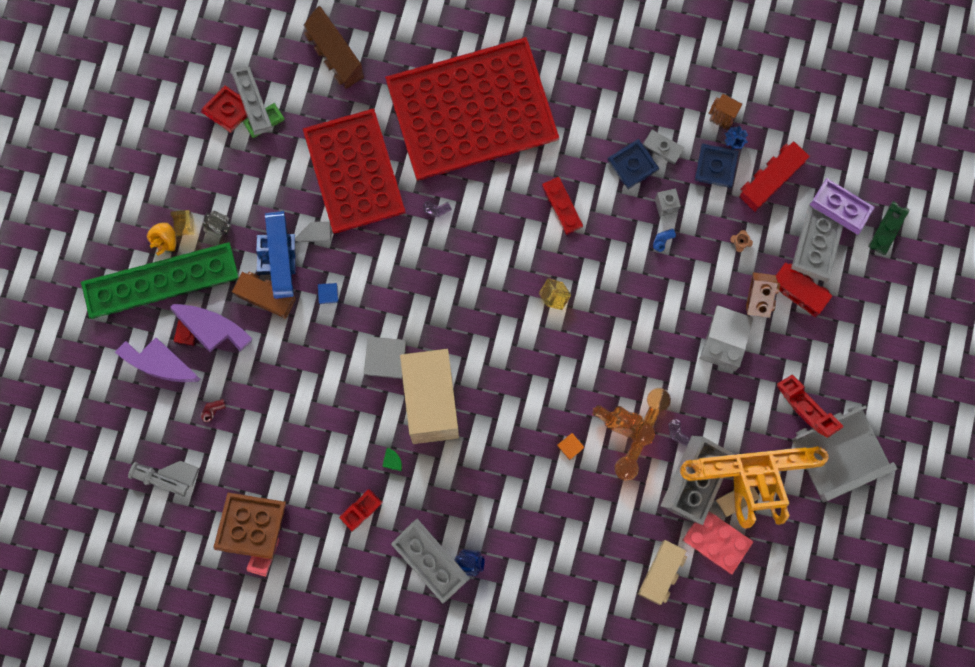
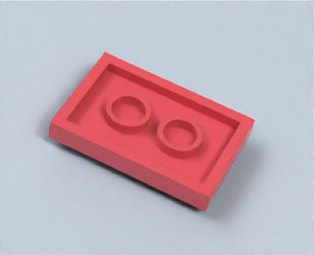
(718, 542)

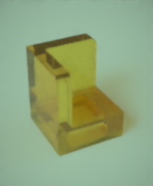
(183, 222)
(555, 294)

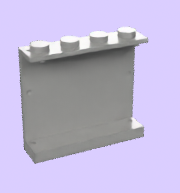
(852, 452)

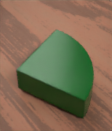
(392, 460)

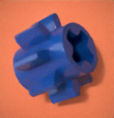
(736, 137)

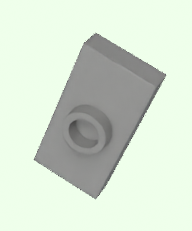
(663, 147)

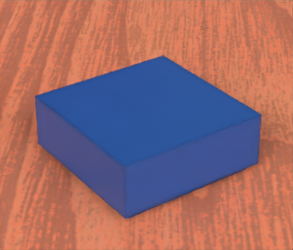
(328, 293)

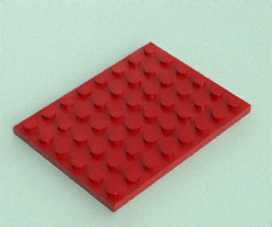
(471, 108)

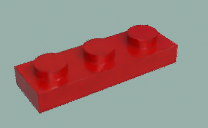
(562, 205)

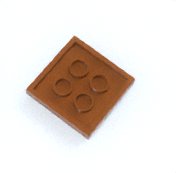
(250, 525)

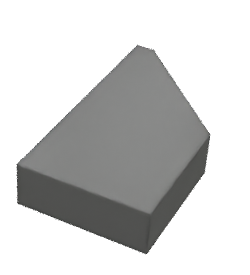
(315, 232)
(180, 472)

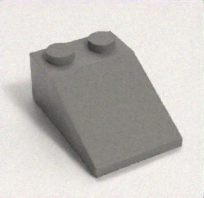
(726, 338)

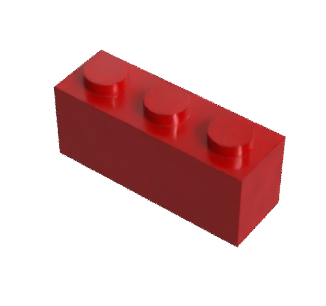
(802, 290)

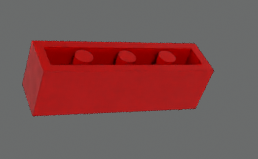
(774, 176)

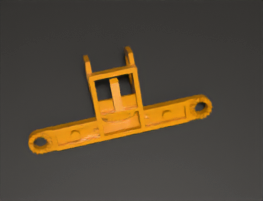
(756, 470)

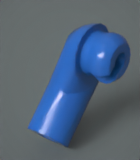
(661, 238)

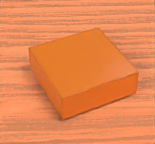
(570, 446)

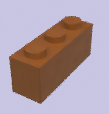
(261, 294)

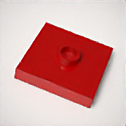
(225, 109)

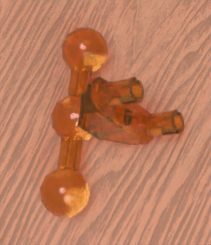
(634, 426)

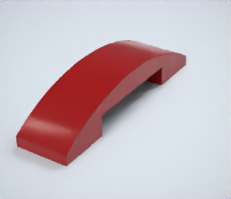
(807, 408)

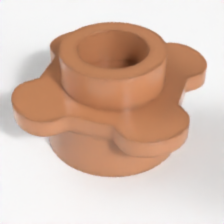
(741, 236)

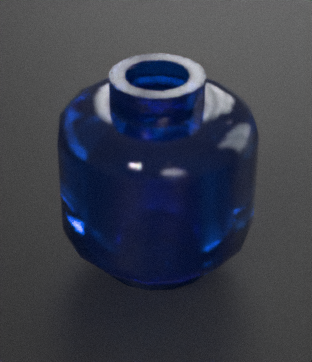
(470, 562)

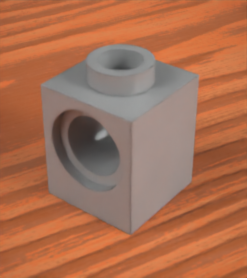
(667, 202)

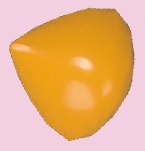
(163, 237)

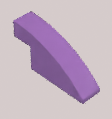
(210, 327)
(157, 362)

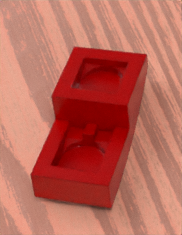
(361, 510)

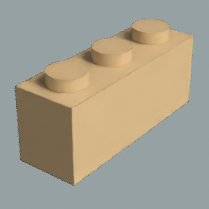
(663, 573)

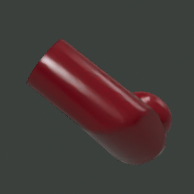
(211, 408)

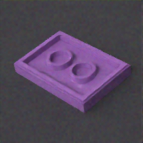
(842, 206)

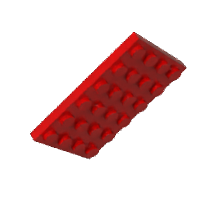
(354, 171)

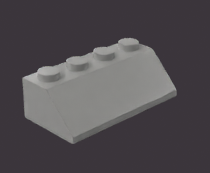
(694, 498)

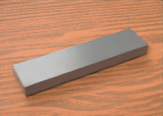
(251, 100)

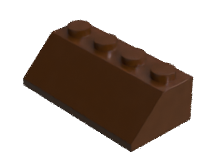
(333, 48)

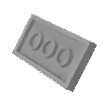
(817, 245)
(430, 561)

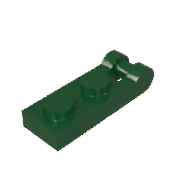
(888, 228)

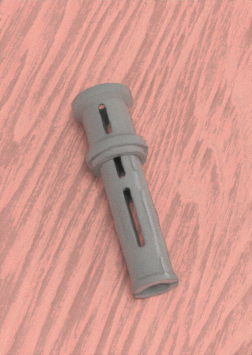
(149, 477)

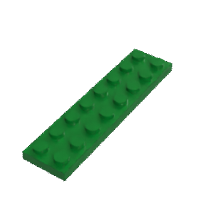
(159, 280)

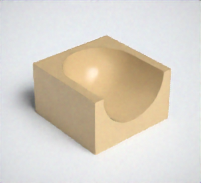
(429, 396)

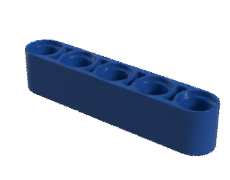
(279, 255)

